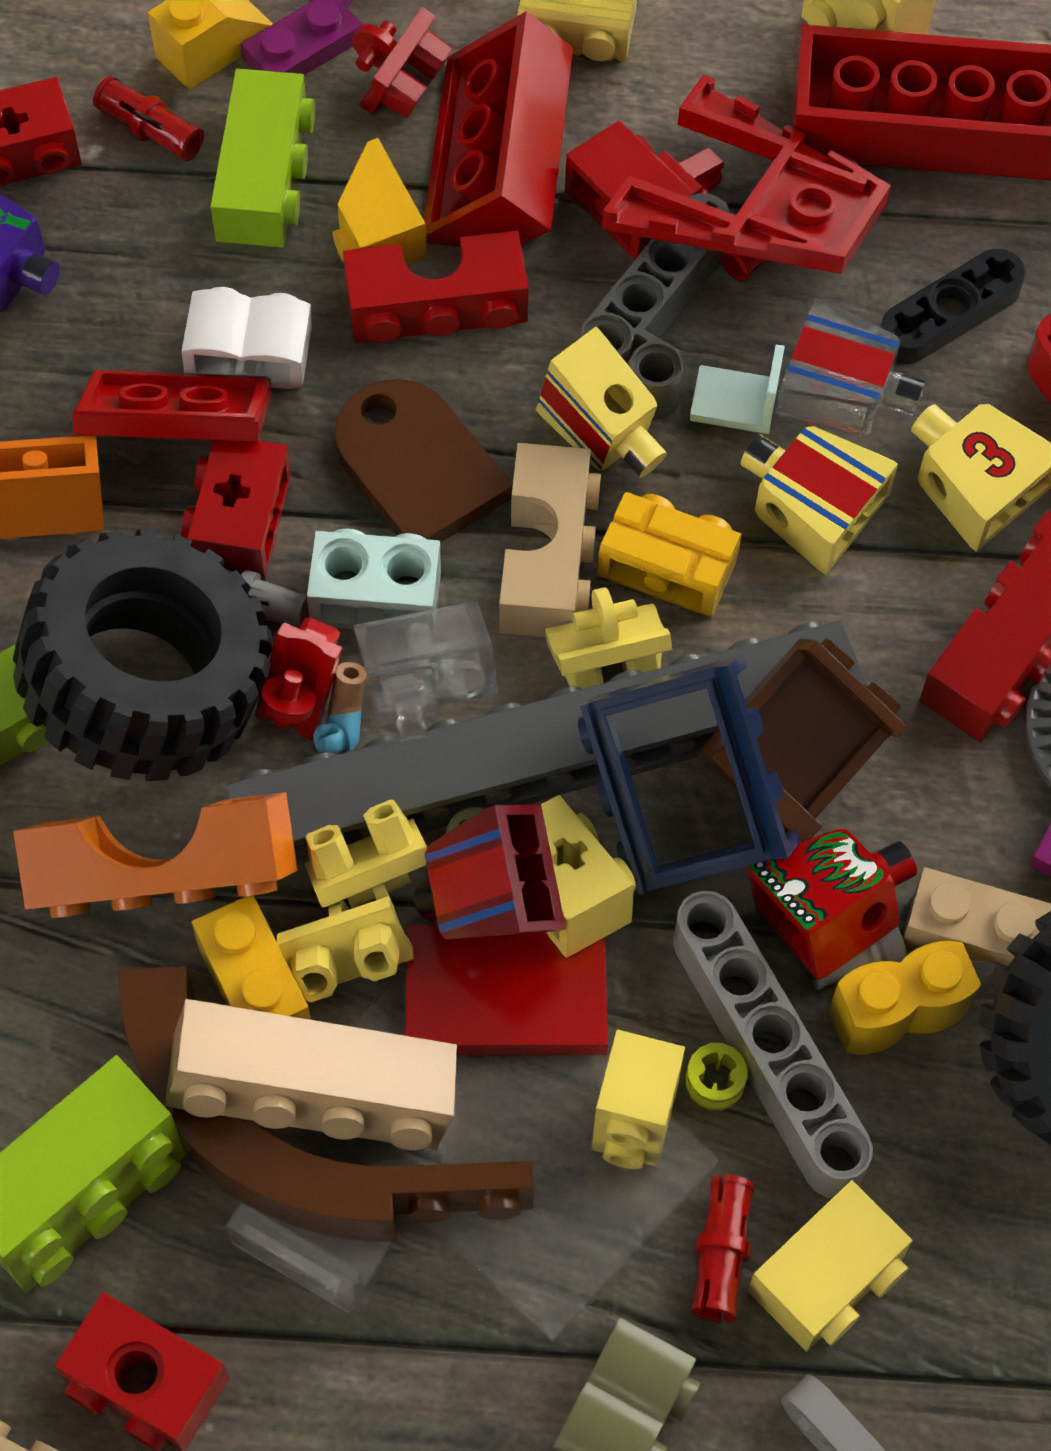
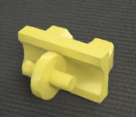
(607, 637)
(369, 866)
(345, 947)

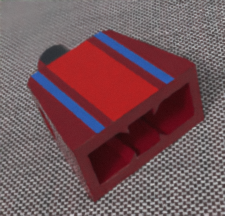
(492, 877)

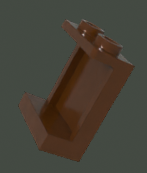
(815, 729)

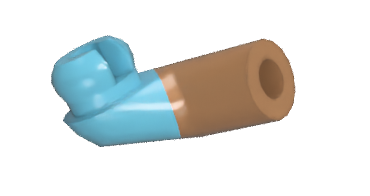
(343, 720)

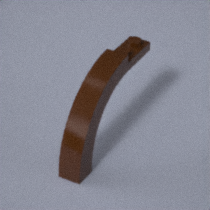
(292, 1183)

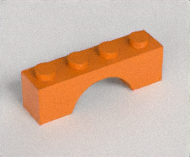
(81, 862)

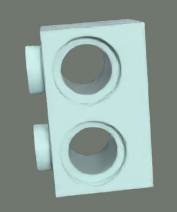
(378, 564)

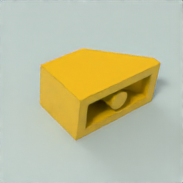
(202, 35)
(378, 209)

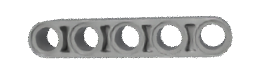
(771, 1012)

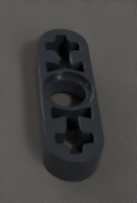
(962, 284)

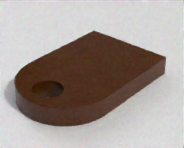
(422, 465)

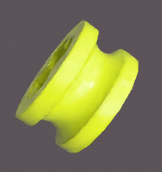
(719, 1054)

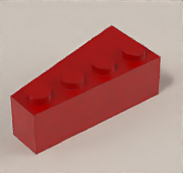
(1001, 650)

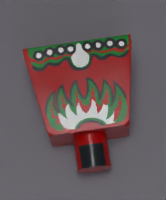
(831, 897)

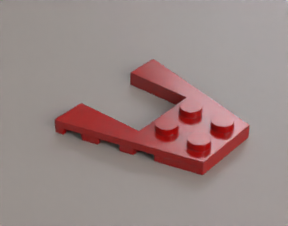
(800, 213)

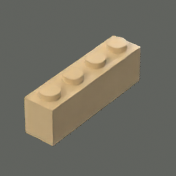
(311, 1075)

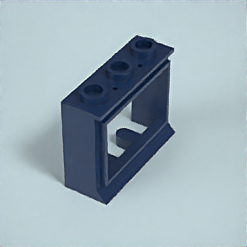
(739, 734)

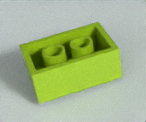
(81, 1171)

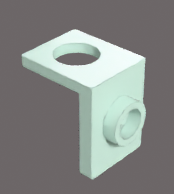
(736, 397)

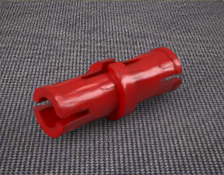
(175, 133)
(723, 1248)

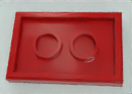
(173, 405)
(506, 994)

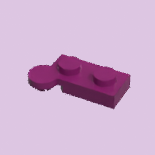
(303, 38)

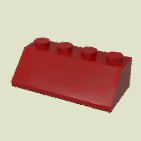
(499, 135)

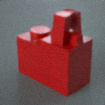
(606, 160)

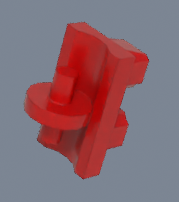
(391, 83)
(300, 676)

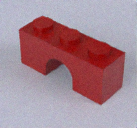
(395, 303)

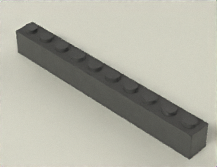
(512, 751)

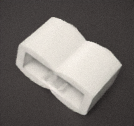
(247, 336)

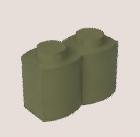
(630, 1394)

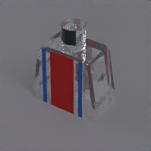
(843, 374)

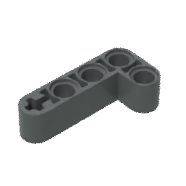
(662, 298)

